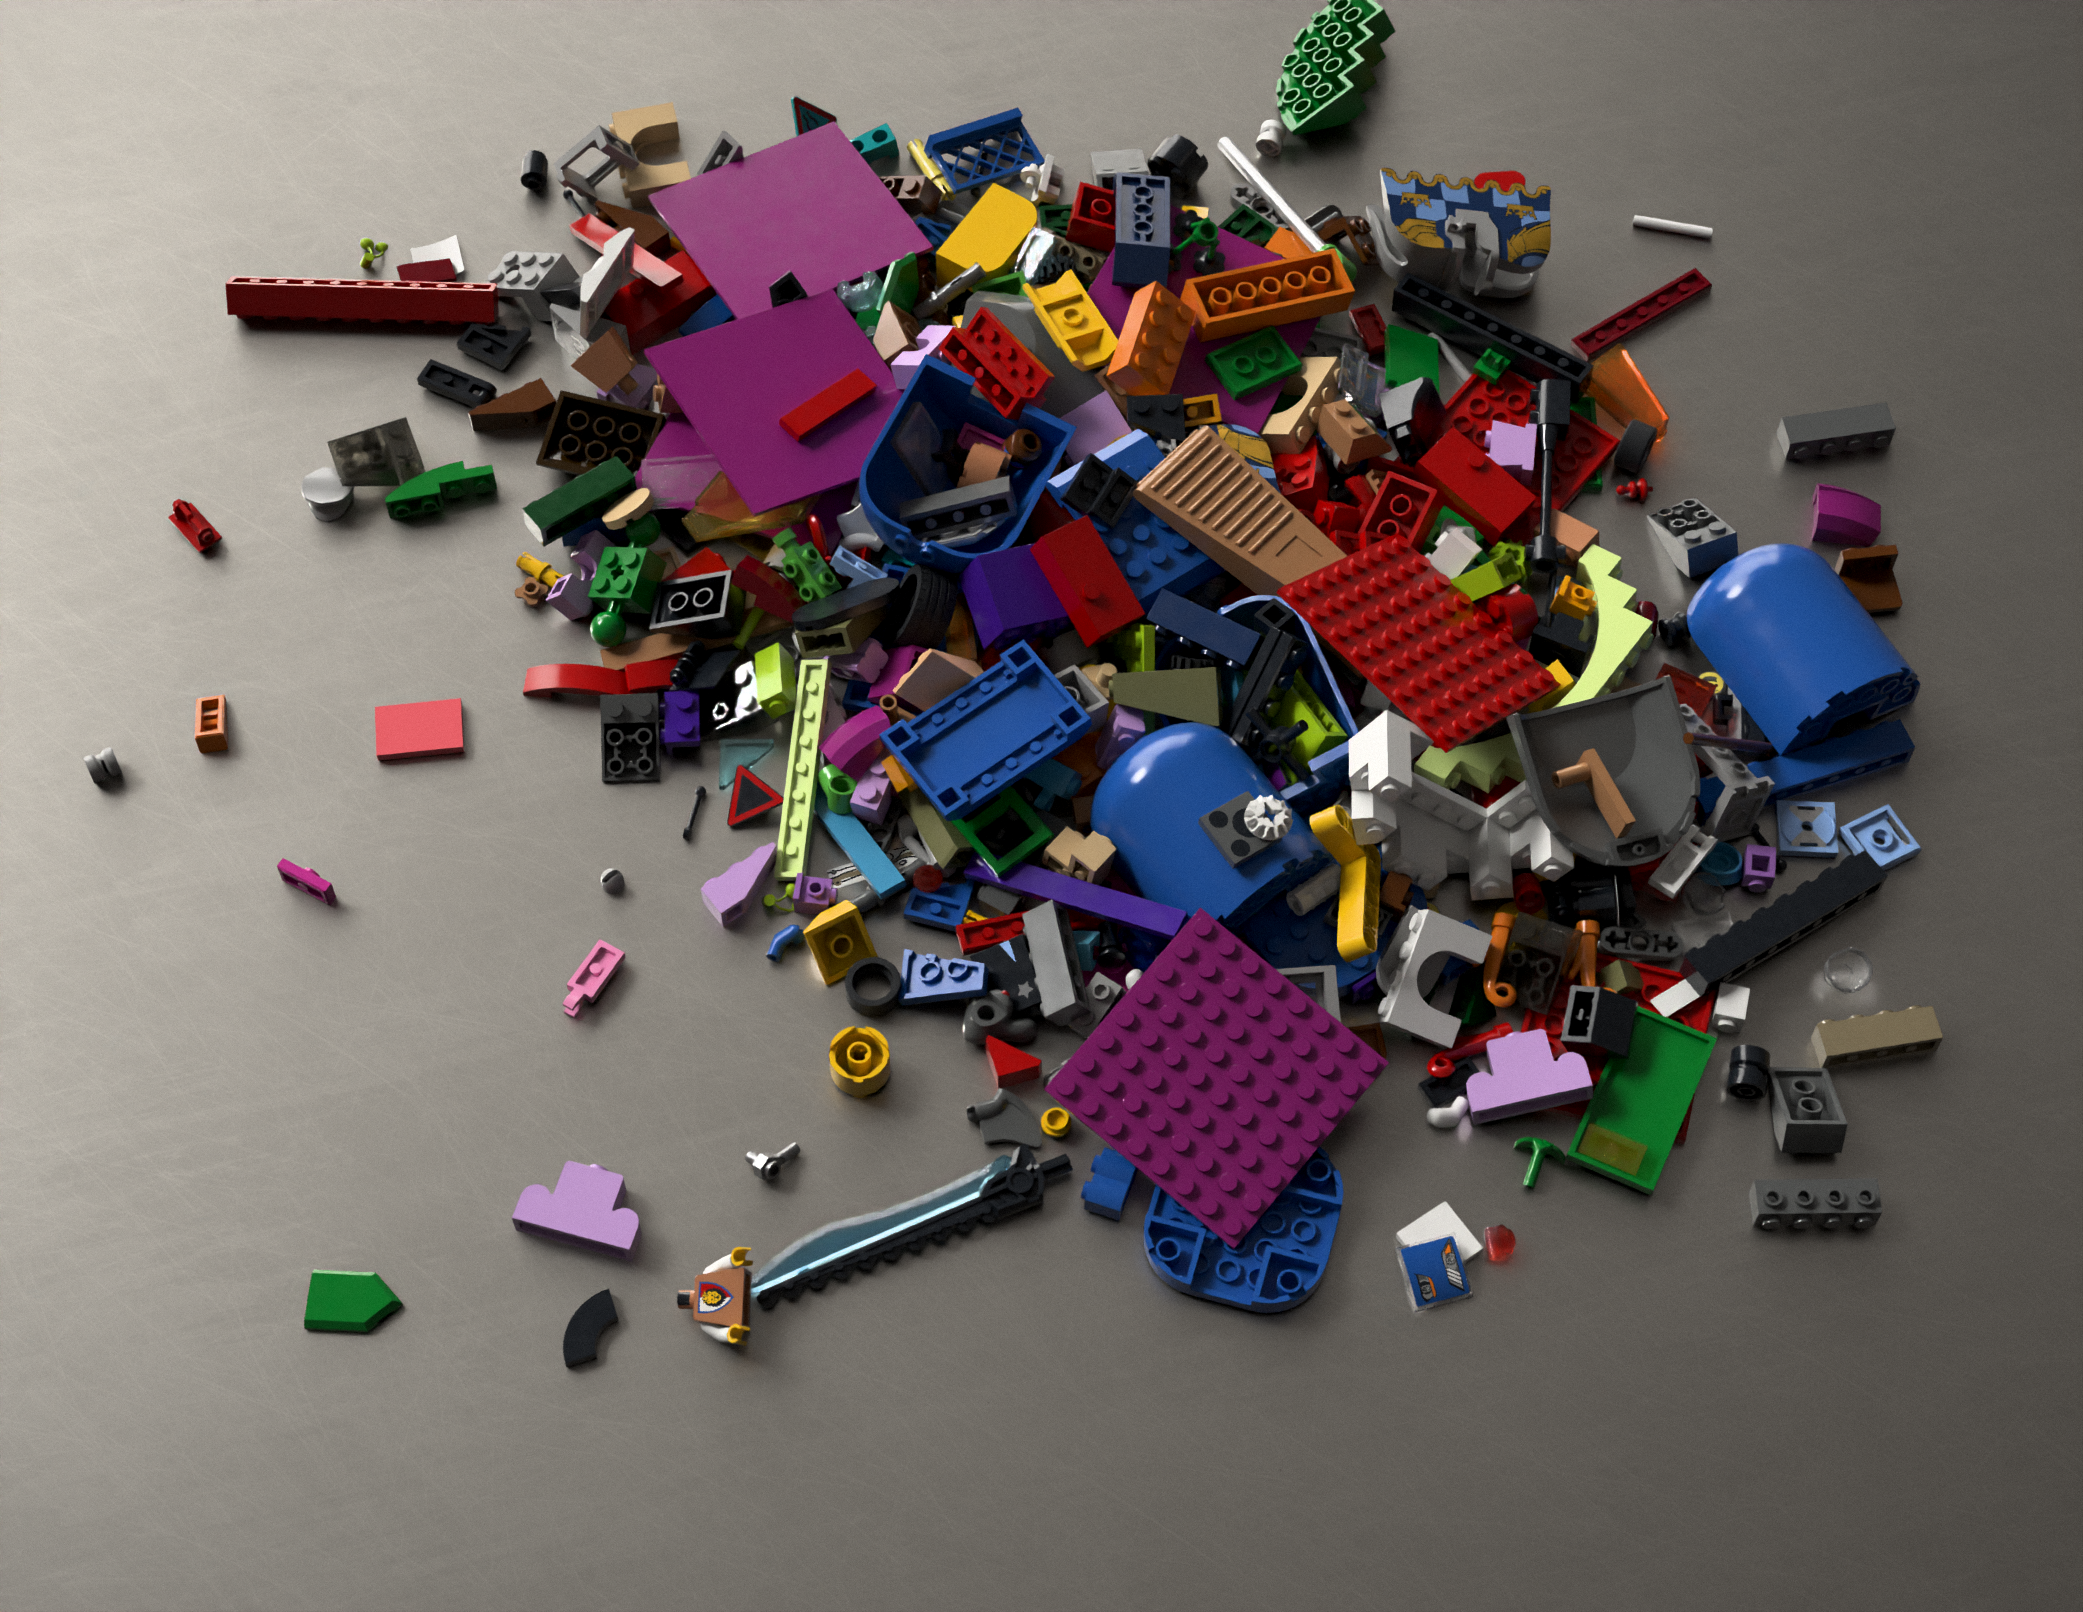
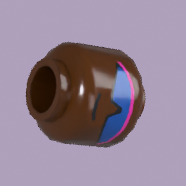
(1024, 448)

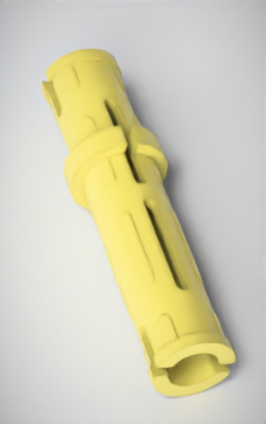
(930, 169)

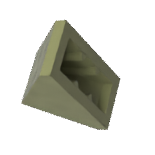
(1620, 977)

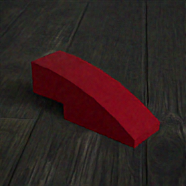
(771, 589)

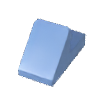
(858, 569)

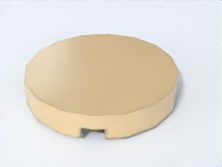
(629, 506)

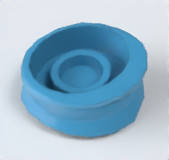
(1723, 863)

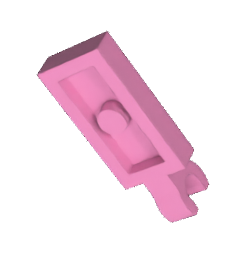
(592, 976)

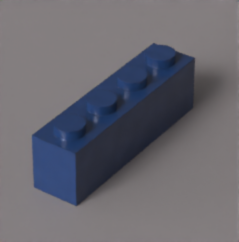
(1205, 630)

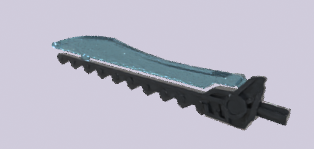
(1010, 1187)

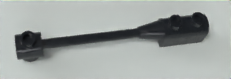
(1552, 421)

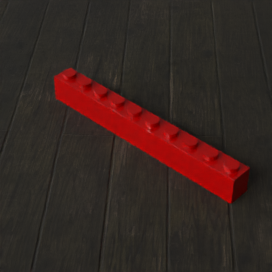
(362, 299)

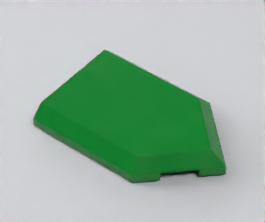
(900, 284)
(347, 1301)

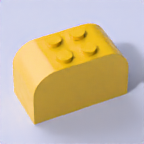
(987, 235)

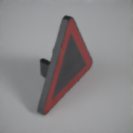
(750, 797)

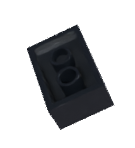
(699, 606)

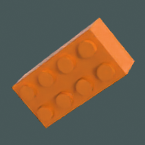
(1151, 342)

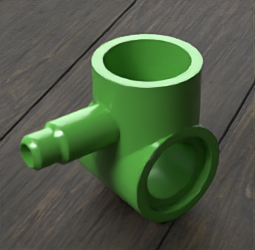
(838, 788)

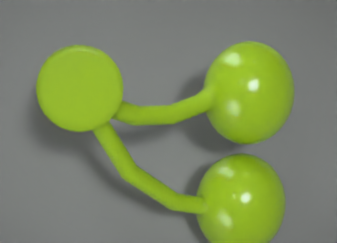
(368, 244)
(769, 900)

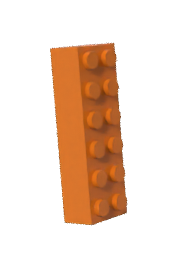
(1268, 295)

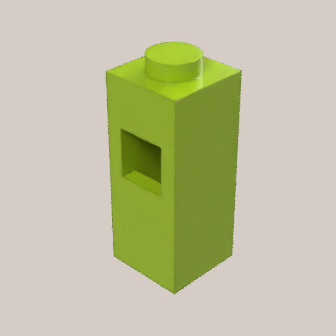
(775, 680)

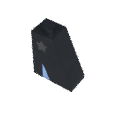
(1013, 972)

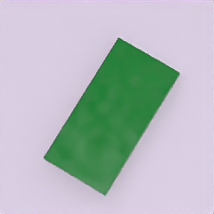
(1646, 1094)

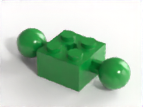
(626, 580)

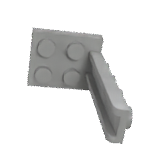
(1743, 794)

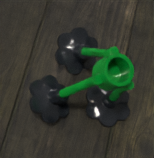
(1203, 233)

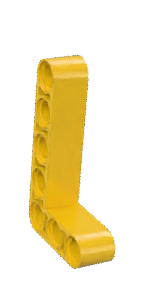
(1358, 882)

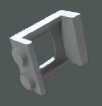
(618, 153)

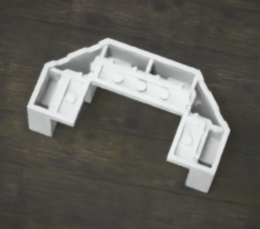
(1436, 830)

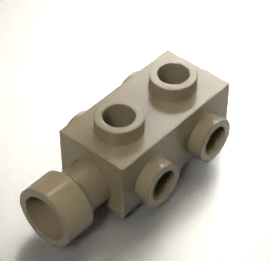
(1085, 258)

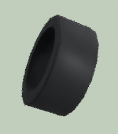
(867, 966)

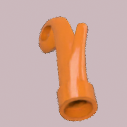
(1501, 933)
(1587, 954)

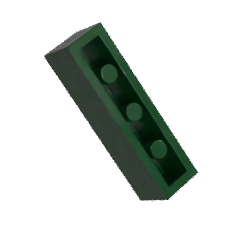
(578, 501)

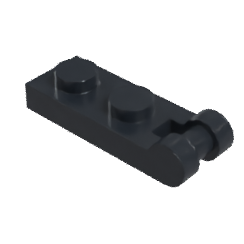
(455, 384)

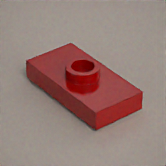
(1370, 328)

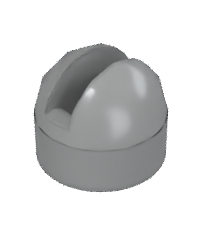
(614, 884)

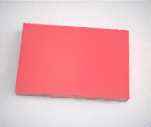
(419, 729)

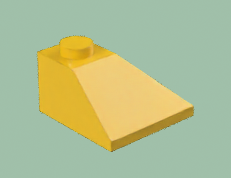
(838, 940)

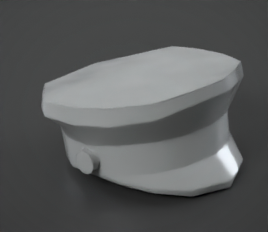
(325, 494)

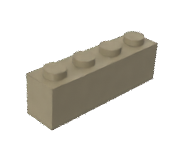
(1876, 1036)

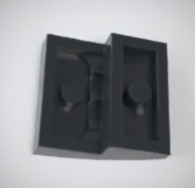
(1099, 491)

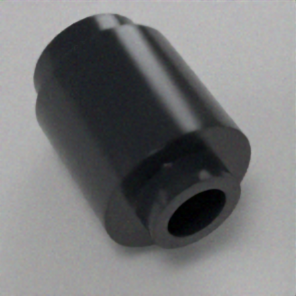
(534, 170)

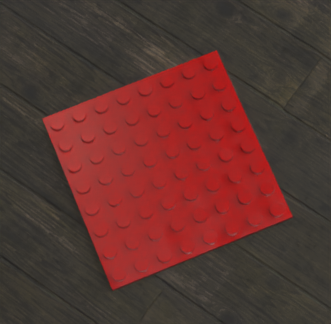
(1419, 641)

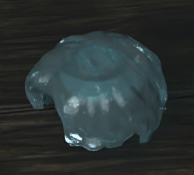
(861, 296)

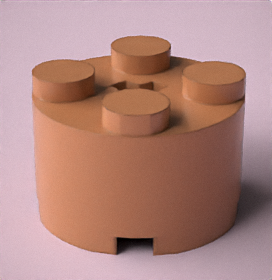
(984, 464)

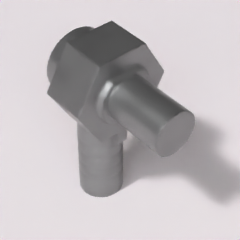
(768, 1165)

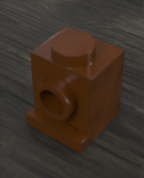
(1396, 894)

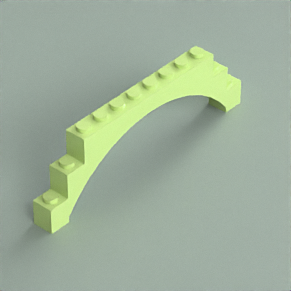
(1618, 646)

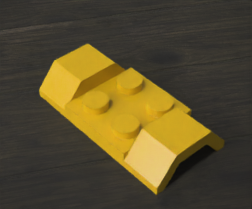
(1074, 322)

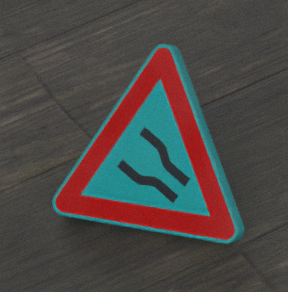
(809, 117)

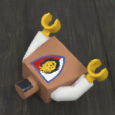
(722, 1298)

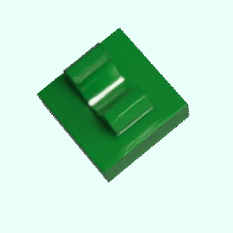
(1491, 366)

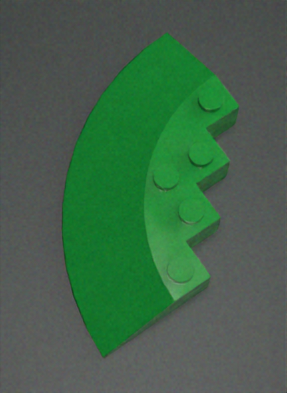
(1332, 65)

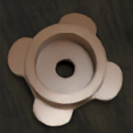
(531, 598)

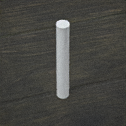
(1671, 226)

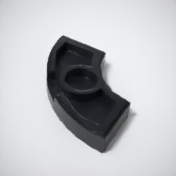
(586, 1326)

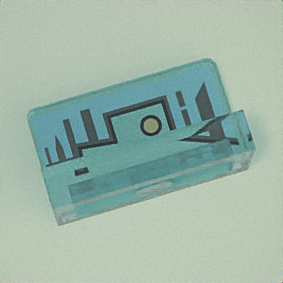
(1034, 254)

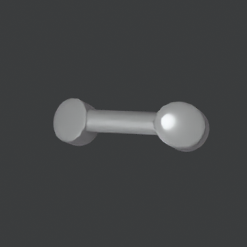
(907, 831)

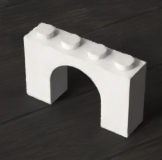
(1404, 1005)

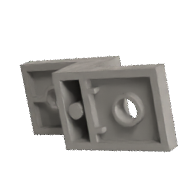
(529, 274)

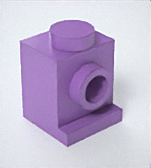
(1758, 867)
(813, 894)

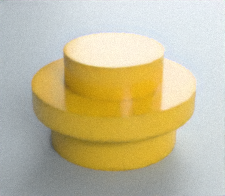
(1056, 1122)

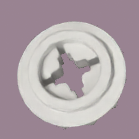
(1262, 826)

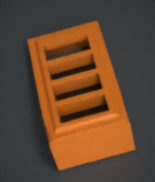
(214, 722)

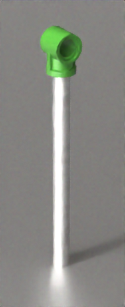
(1280, 204)

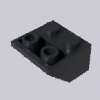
(1598, 1023)

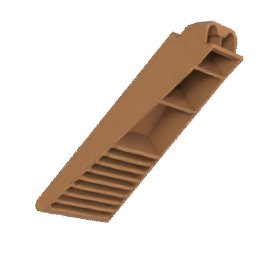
(1236, 517)

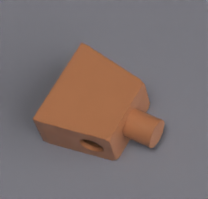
(608, 363)

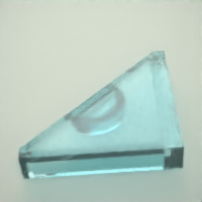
(737, 752)

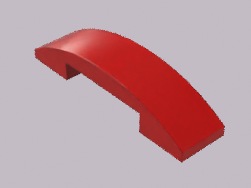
(574, 679)

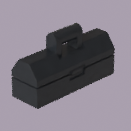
(1738, 723)

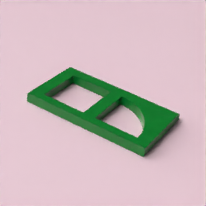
(1009, 800)

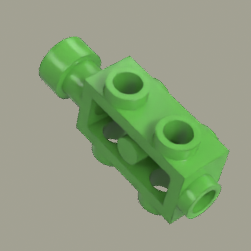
(809, 569)

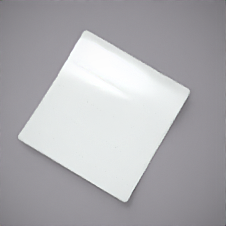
(441, 250)

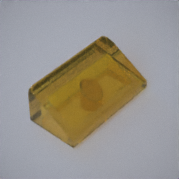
(1613, 1148)

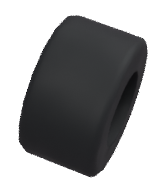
(1635, 446)

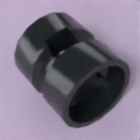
(1748, 1072)

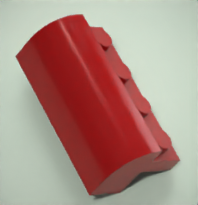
(1000, 363)

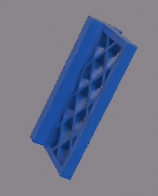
(972, 135)

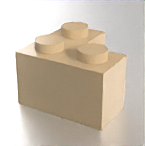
(1079, 856)

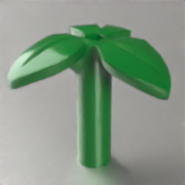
(1540, 1148)

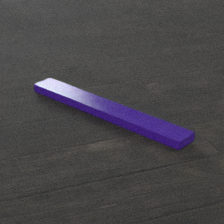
(1082, 897)

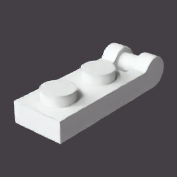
(1682, 861)

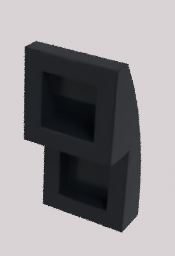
(1005, 836)

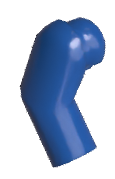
(781, 939)

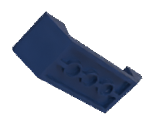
(1141, 230)

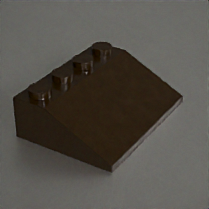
(593, 431)

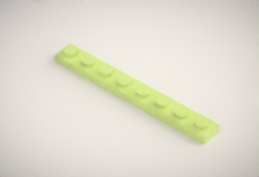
(802, 769)

